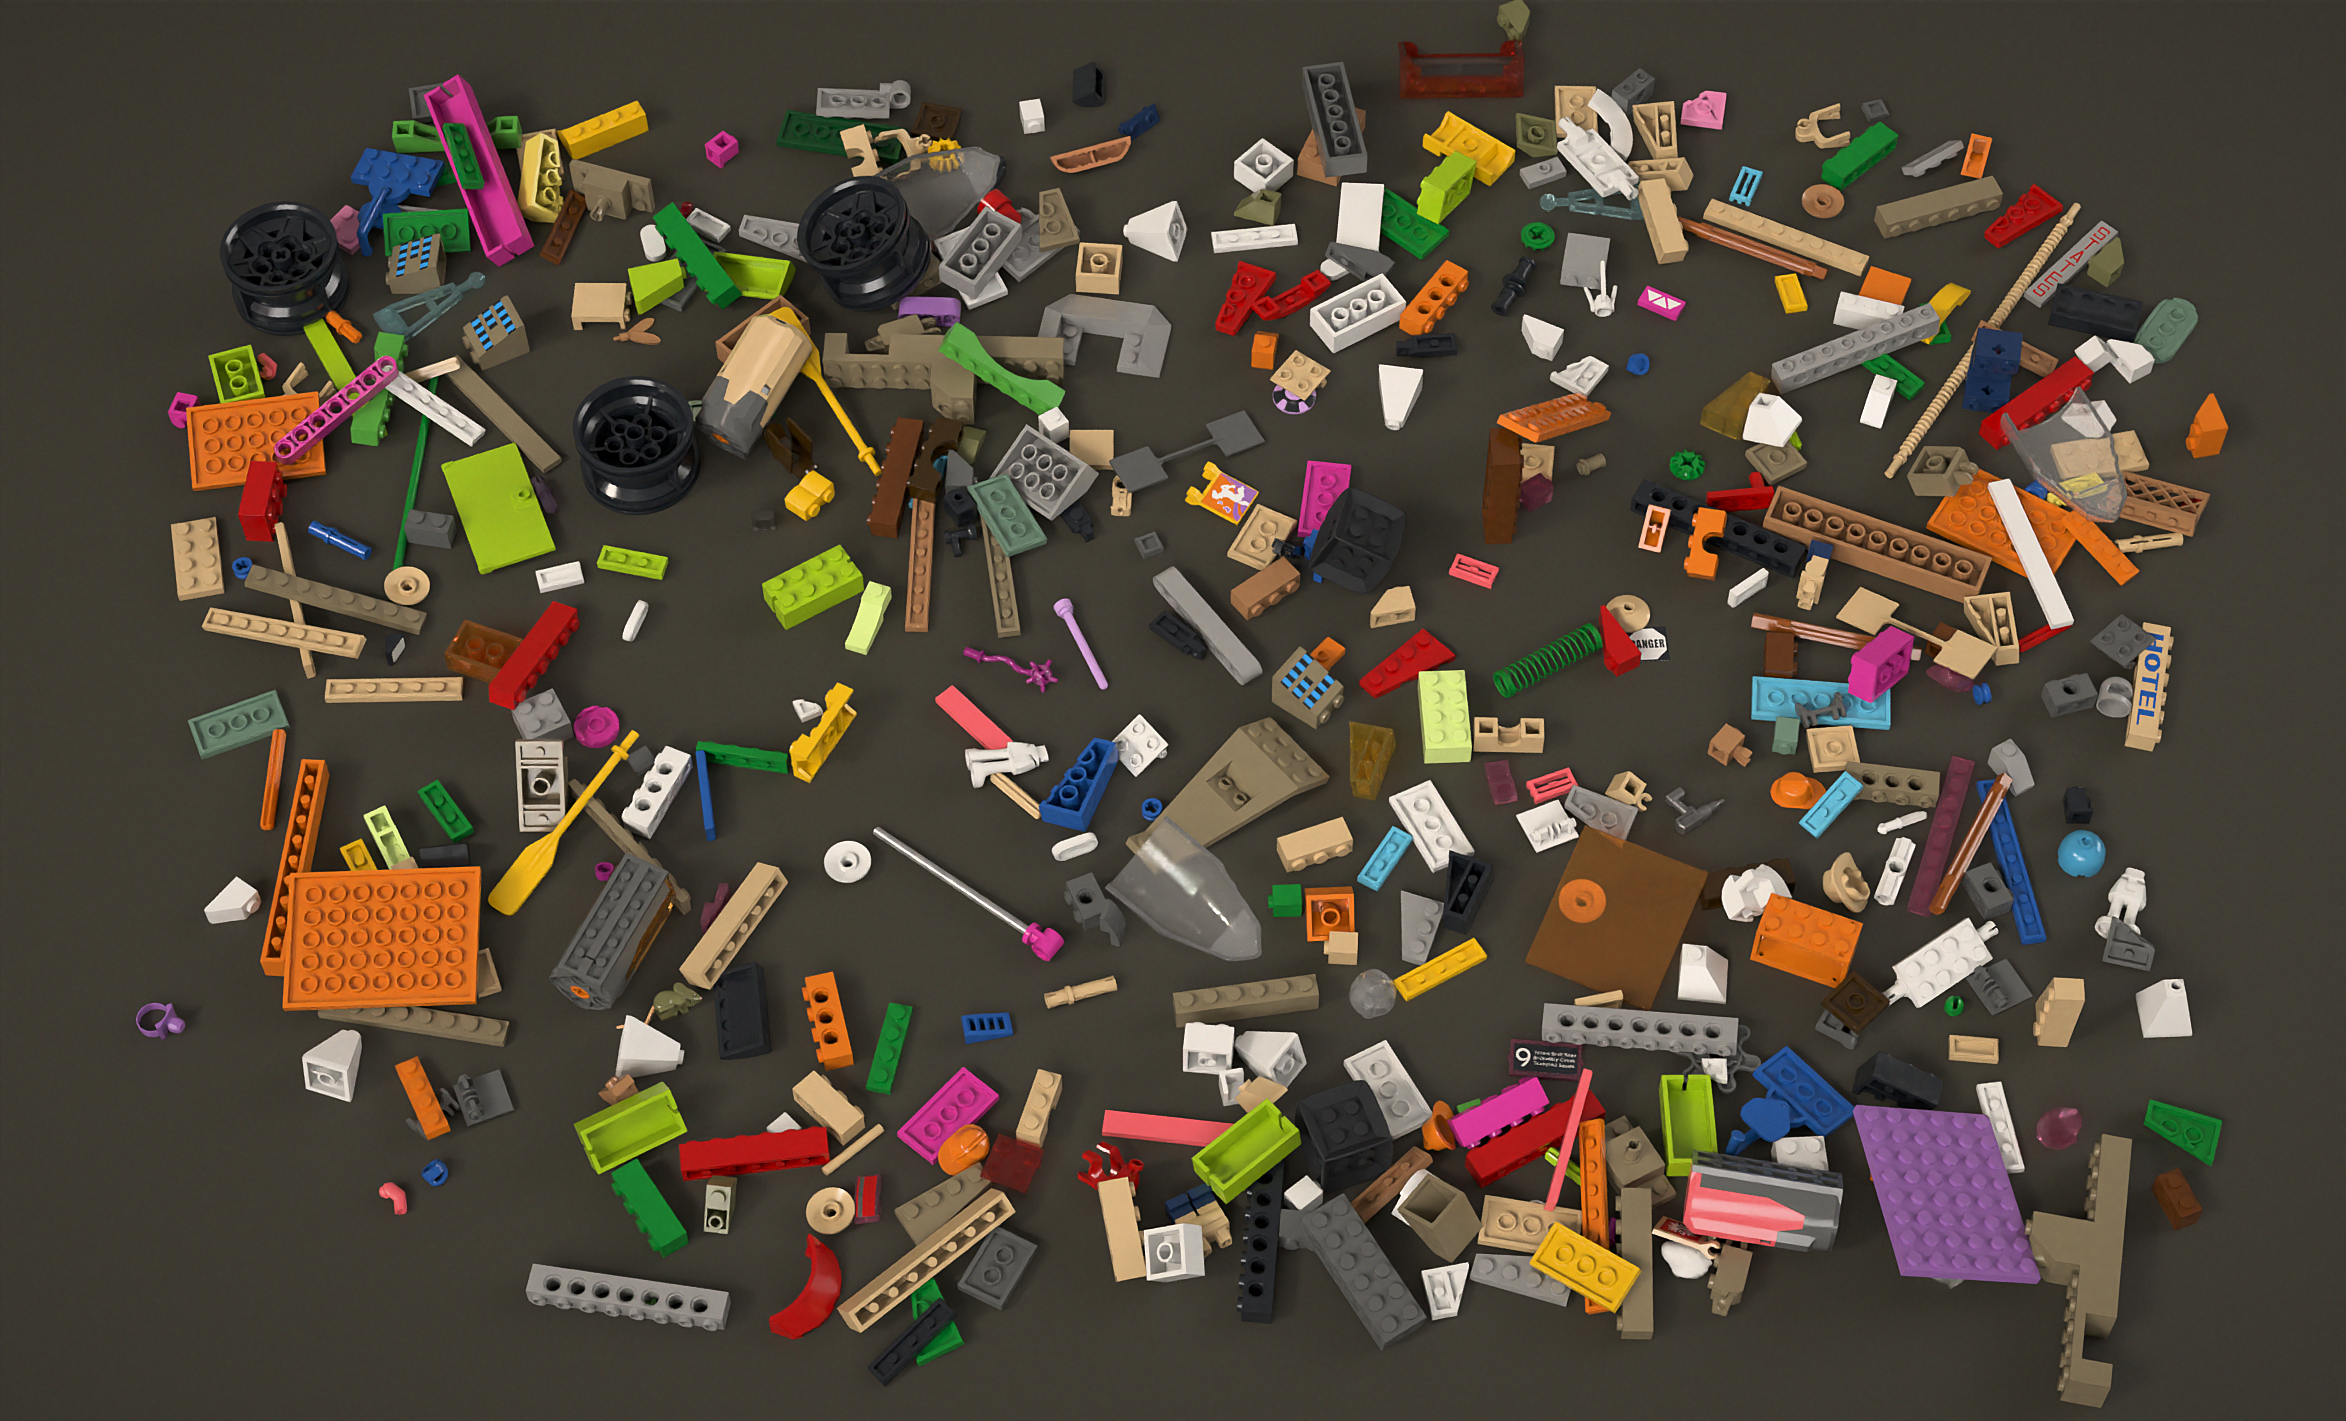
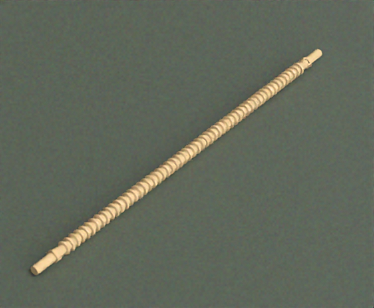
(1996, 320)

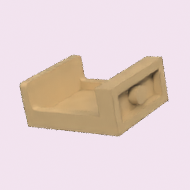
(601, 303)

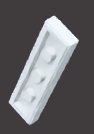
(1254, 238)
(1995, 1107)

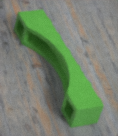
(418, 137)
(964, 348)
(370, 420)

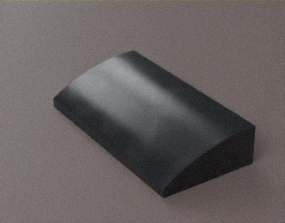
(2095, 313)
(742, 1012)

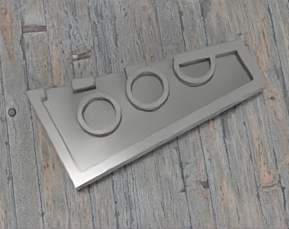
(772, 234)
(1518, 1276)

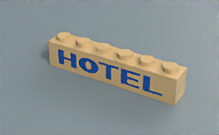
(2148, 690)

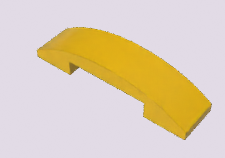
(1946, 301)

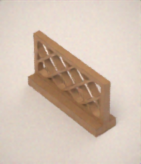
(2156, 512)

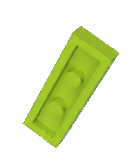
(632, 562)

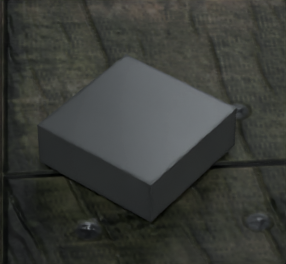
(1875, 110)
(1149, 545)
(641, 760)

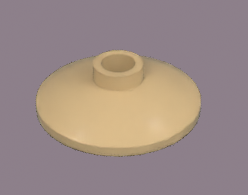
(407, 578)
(1633, 619)
(829, 1201)

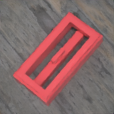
(1472, 573)
(1554, 788)

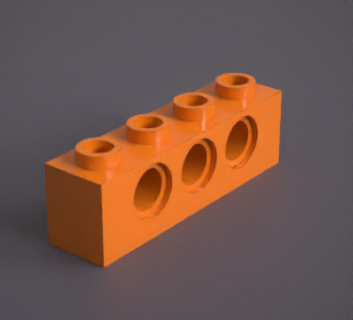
(1434, 299)
(824, 988)

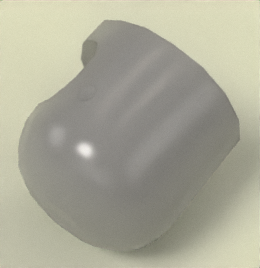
(2115, 697)

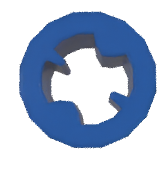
(241, 563)
(1981, 693)
(1155, 804)

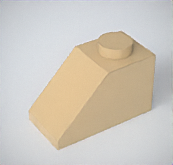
(1393, 608)
(1257, 1091)

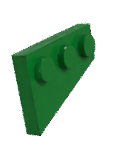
(2185, 1128)
(949, 1338)

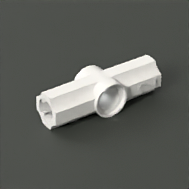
(1891, 881)

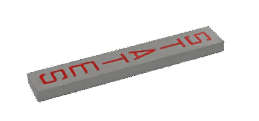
(2070, 264)

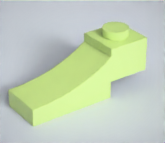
(869, 617)
(386, 836)

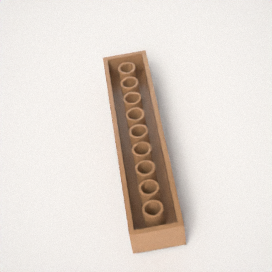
(1878, 545)

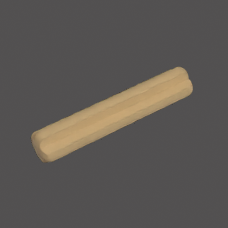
(434, 370)
(1016, 794)

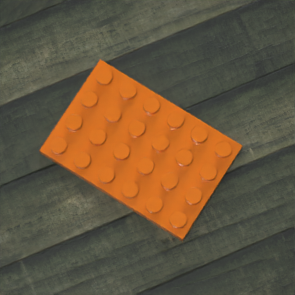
(234, 433)
(1976, 524)

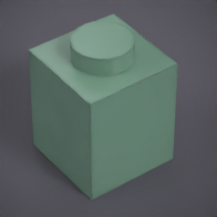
(1785, 735)

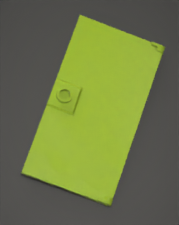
(498, 508)

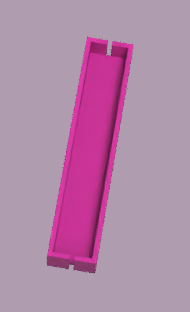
(495, 206)

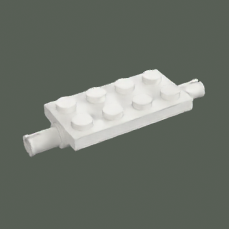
(1597, 161)
(1941, 963)

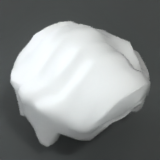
(1685, 1260)

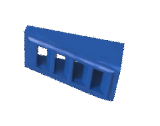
(988, 1034)

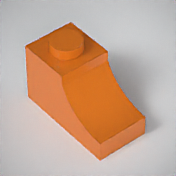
(1976, 156)

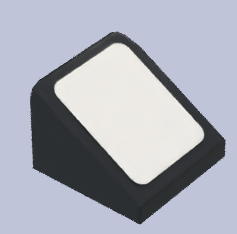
(394, 647)

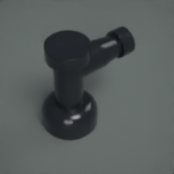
(953, 538)

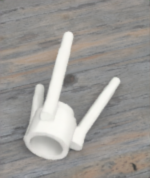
(1603, 305)

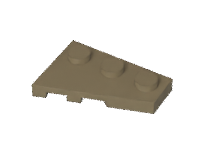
(1055, 222)

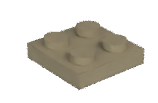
(1776, 462)

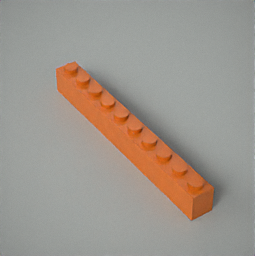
(296, 857)

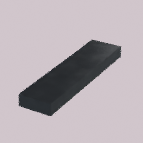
(912, 1342)

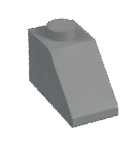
(2010, 760)

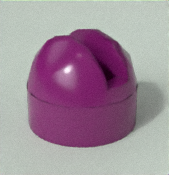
(600, 868)

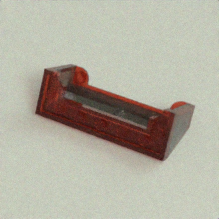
(1461, 73)

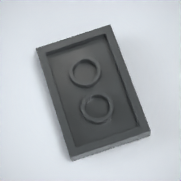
(997, 1267)

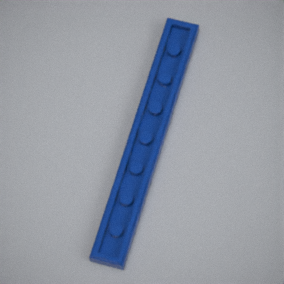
(2014, 871)

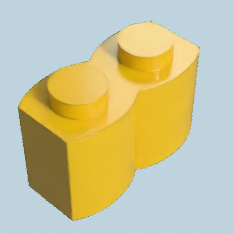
(810, 495)

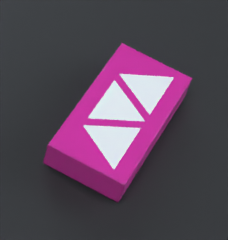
(1661, 303)

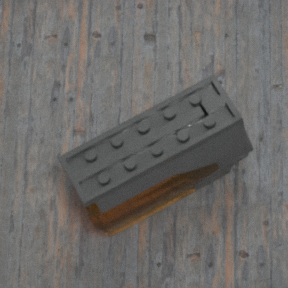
(615, 934)

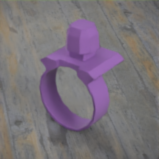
(168, 1023)

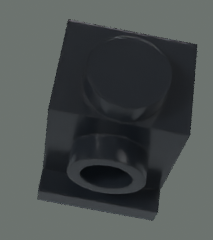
(2077, 806)

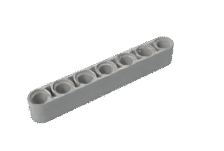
(1207, 625)

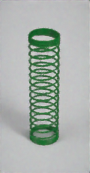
(1509, 684)

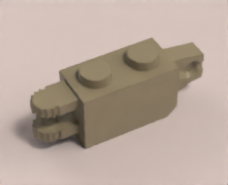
(907, 325)
(1730, 1277)

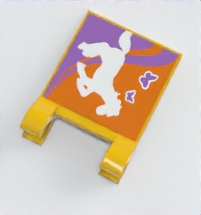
(1223, 495)

